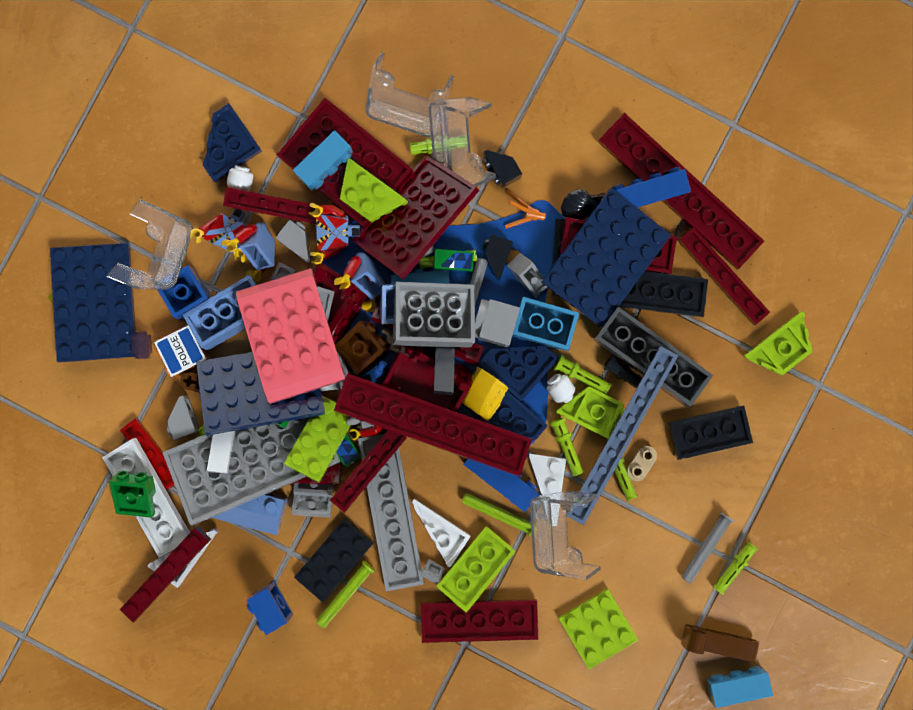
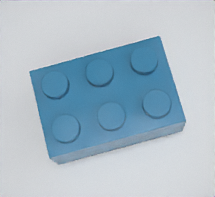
(545, 324)

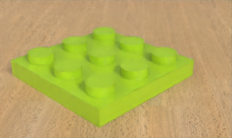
(598, 628)

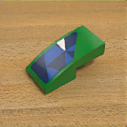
(453, 260)
(348, 452)

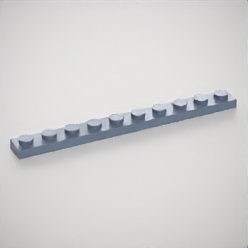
(625, 430)

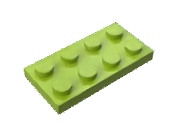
(318, 442)
(476, 569)

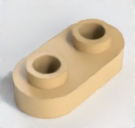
(639, 461)

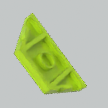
(367, 193)
(783, 347)
(593, 411)

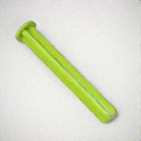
(497, 513)
(345, 594)

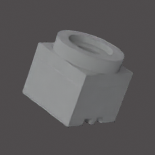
(496, 322)

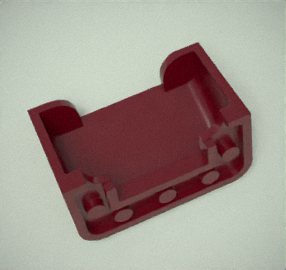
(345, 301)
(413, 375)

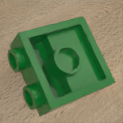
(133, 494)

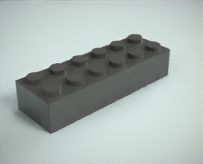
(637, 347)

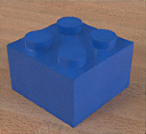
(185, 294)
(269, 608)

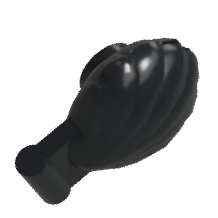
(580, 204)

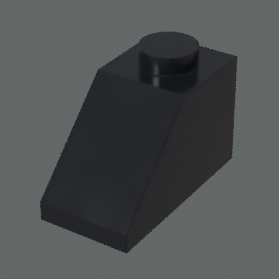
(497, 253)

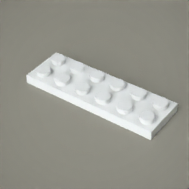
(166, 527)

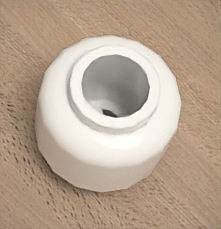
(240, 178)
(560, 388)

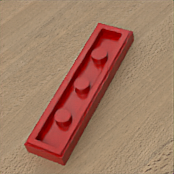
(155, 455)

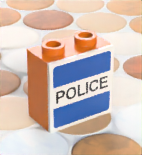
(180, 352)

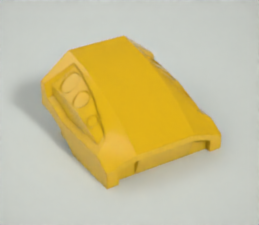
(484, 394)

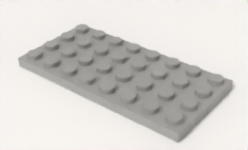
(253, 470)

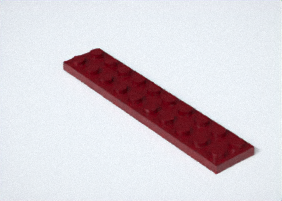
(698, 208)
(432, 425)

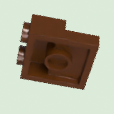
(362, 346)

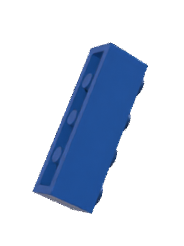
(656, 188)
(505, 483)

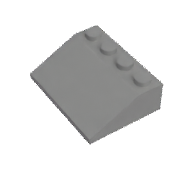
(434, 315)

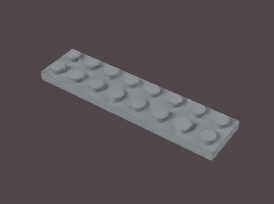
(393, 521)

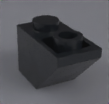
(503, 166)

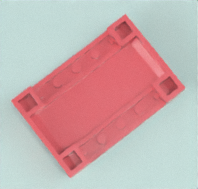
(290, 336)

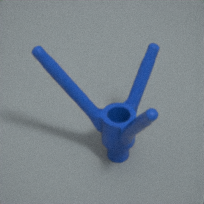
(377, 374)

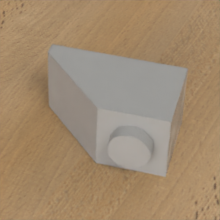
(295, 239)
(527, 274)
(182, 419)

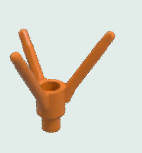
(530, 213)

